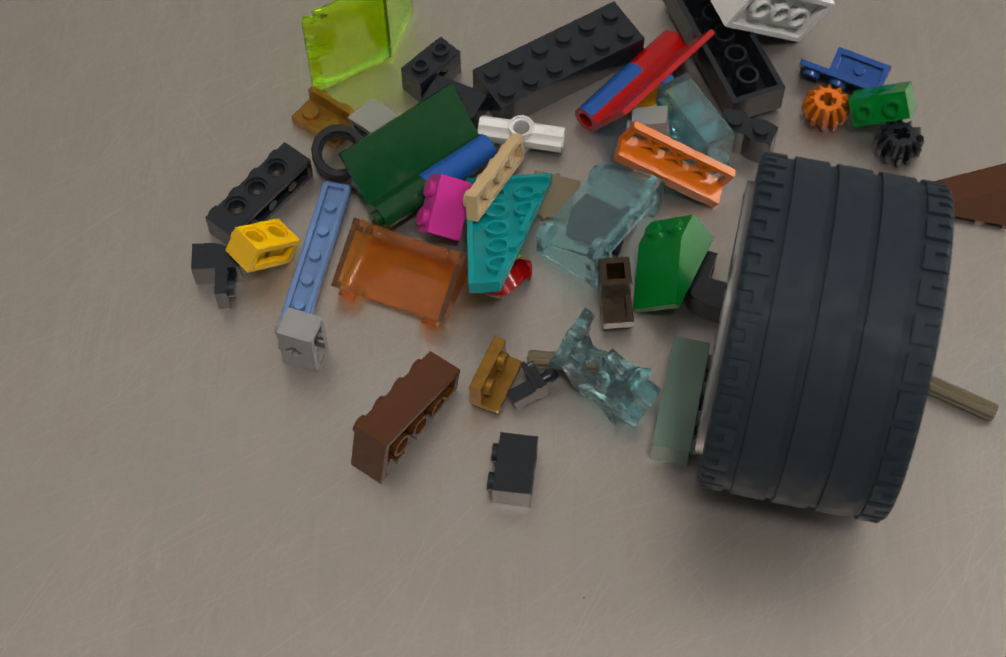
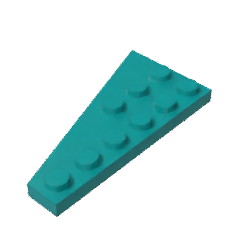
(502, 230)

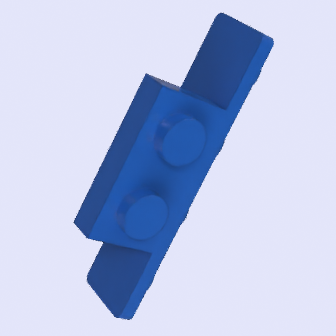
(849, 71)

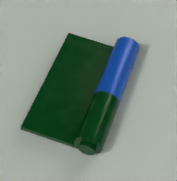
(402, 154)

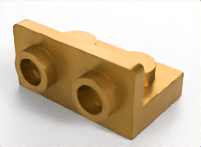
(320, 112)
(494, 377)

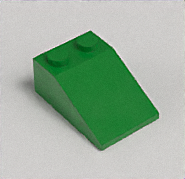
(668, 262)

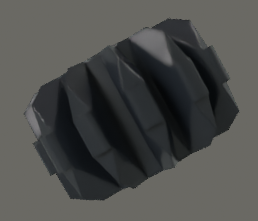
(899, 142)

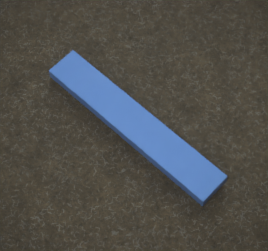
(318, 247)

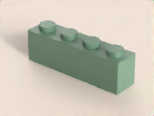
(680, 401)

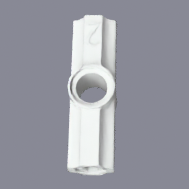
(534, 135)

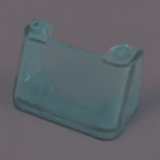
(599, 218)

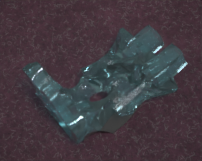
(607, 388)

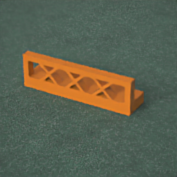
(669, 166)

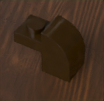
(615, 292)

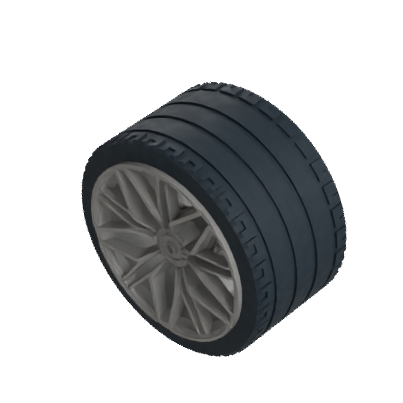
(826, 336)

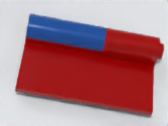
(638, 79)

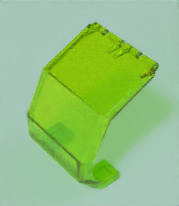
(352, 37)

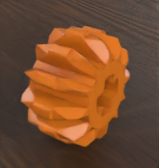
(825, 107)

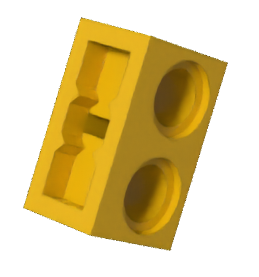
(262, 245)

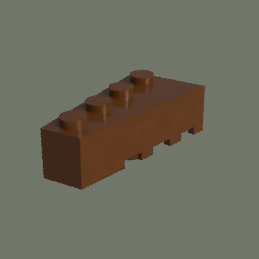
(402, 415)

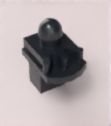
(534, 387)

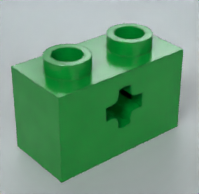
(882, 104)

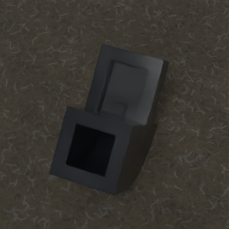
(215, 266)
(705, 293)

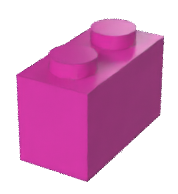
(443, 207)

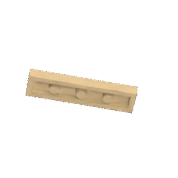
(494, 177)

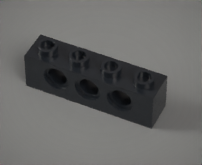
(292, 173)

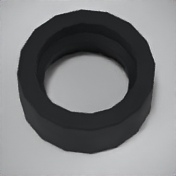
(321, 139)

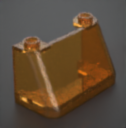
(400, 272)

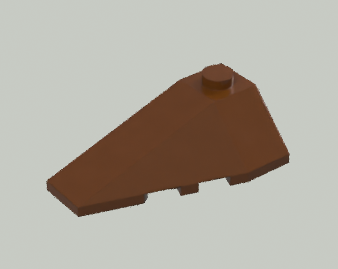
(980, 195)

